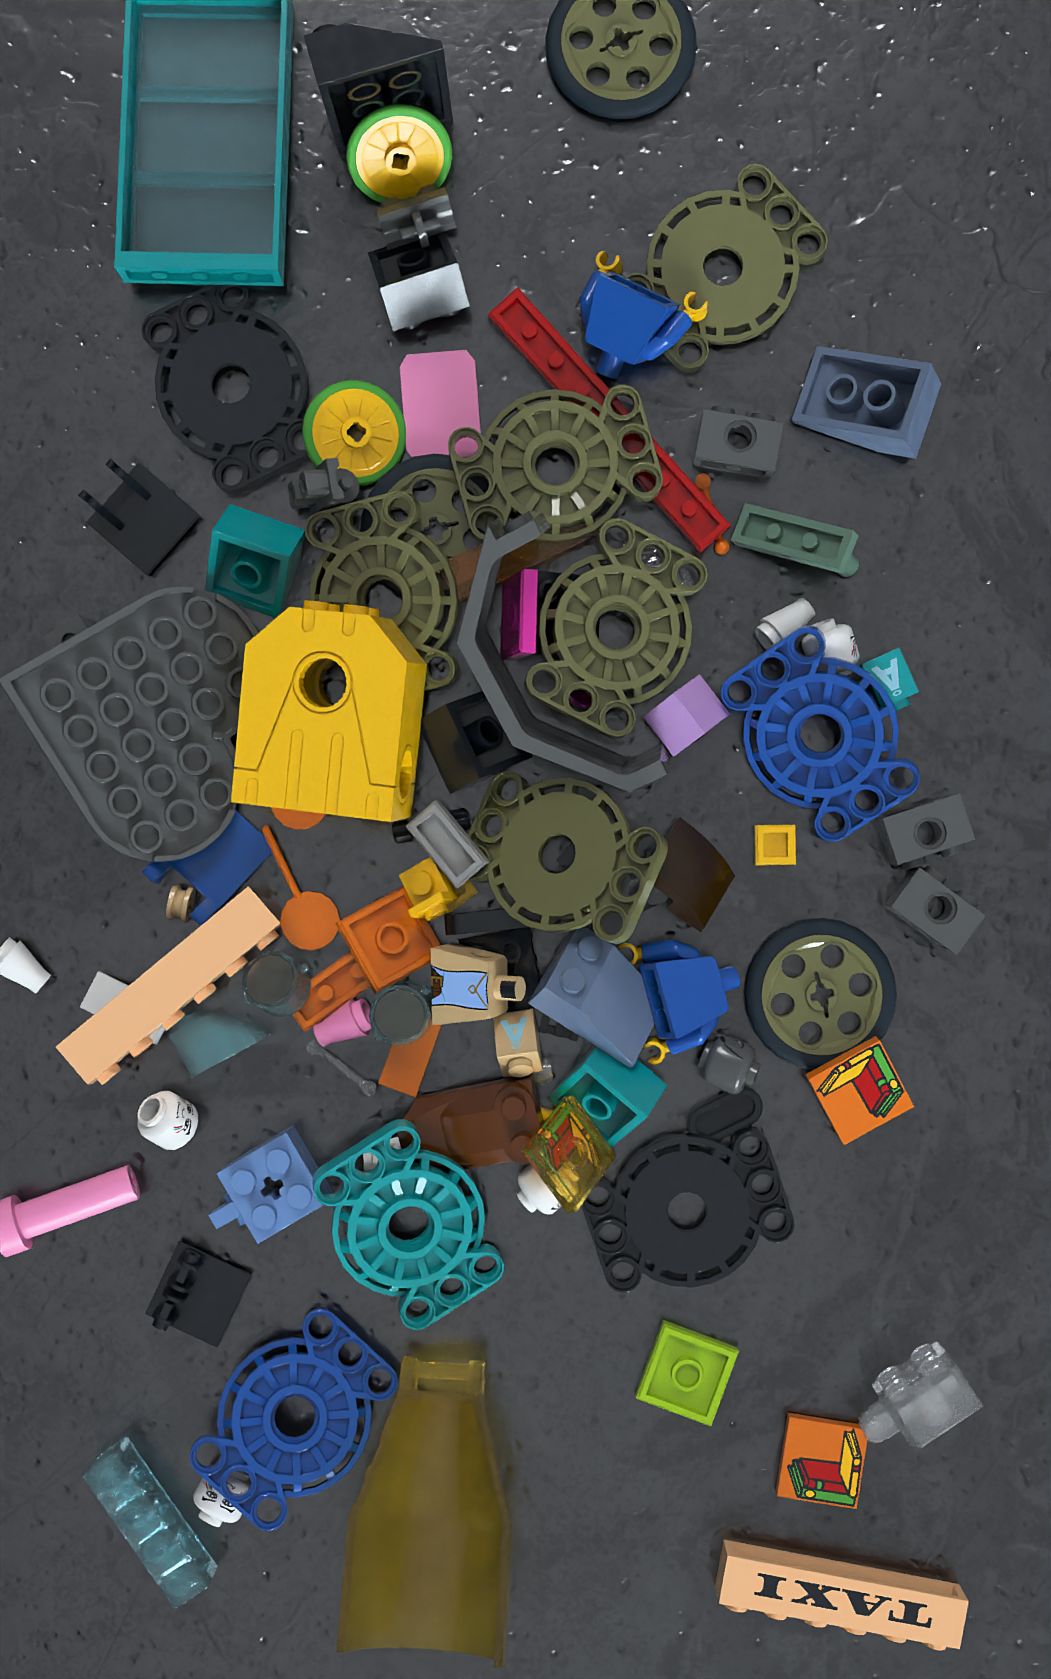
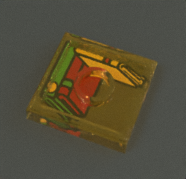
(569, 1154)

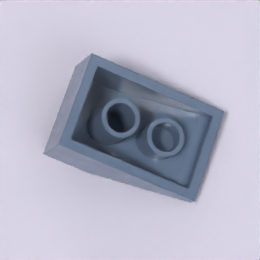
(868, 400)
(596, 995)

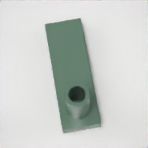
(797, 539)

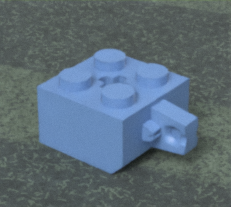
(250, 1195)

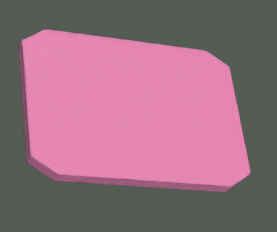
(439, 399)

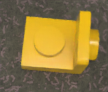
(428, 890)

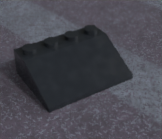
(375, 68)

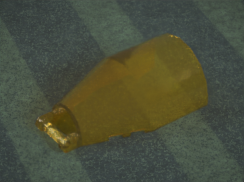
(431, 1526)

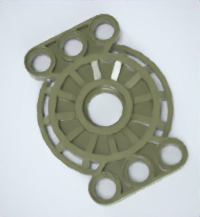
(758, 244)
(590, 441)
(383, 555)
(625, 587)
(598, 865)

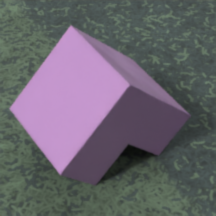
(686, 715)

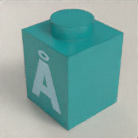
(894, 676)

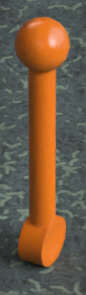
(703, 482)

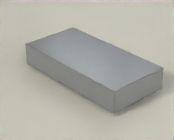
(447, 843)

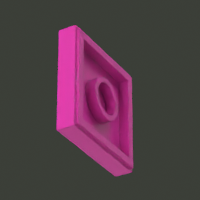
(519, 615)

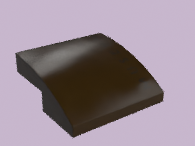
(693, 875)

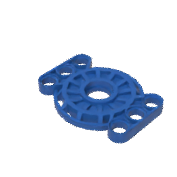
(830, 774)
(281, 1459)

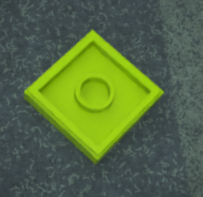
(686, 1373)

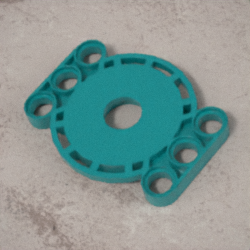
(416, 1265)

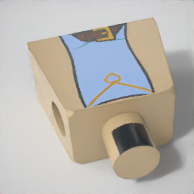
(470, 984)

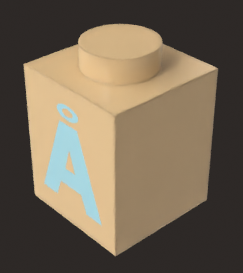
(517, 1043)

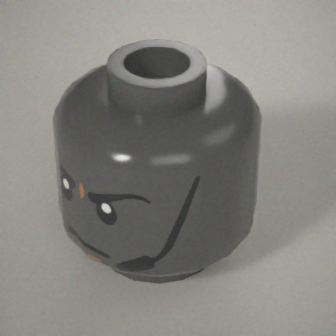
(729, 1064)

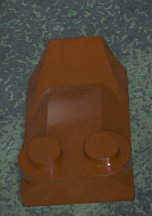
(477, 1122)

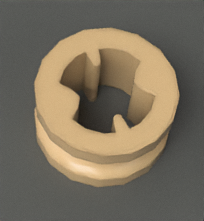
(180, 903)

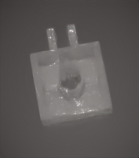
(919, 1398)

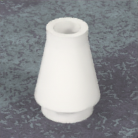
(783, 622)
(21, 966)

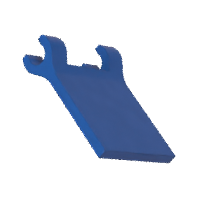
(219, 867)

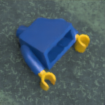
(630, 319)
(682, 993)

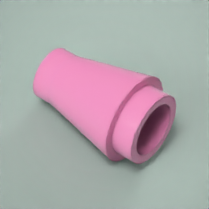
(345, 1023)

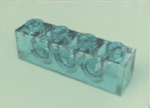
(150, 1522)

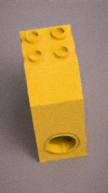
(322, 755)

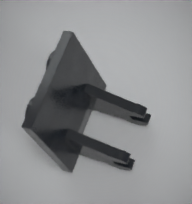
(140, 517)

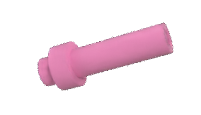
(62, 1207)

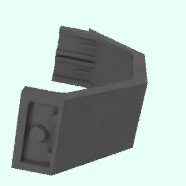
(503, 694)

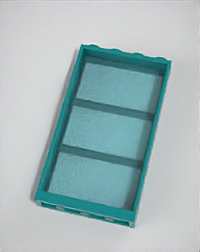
(204, 142)

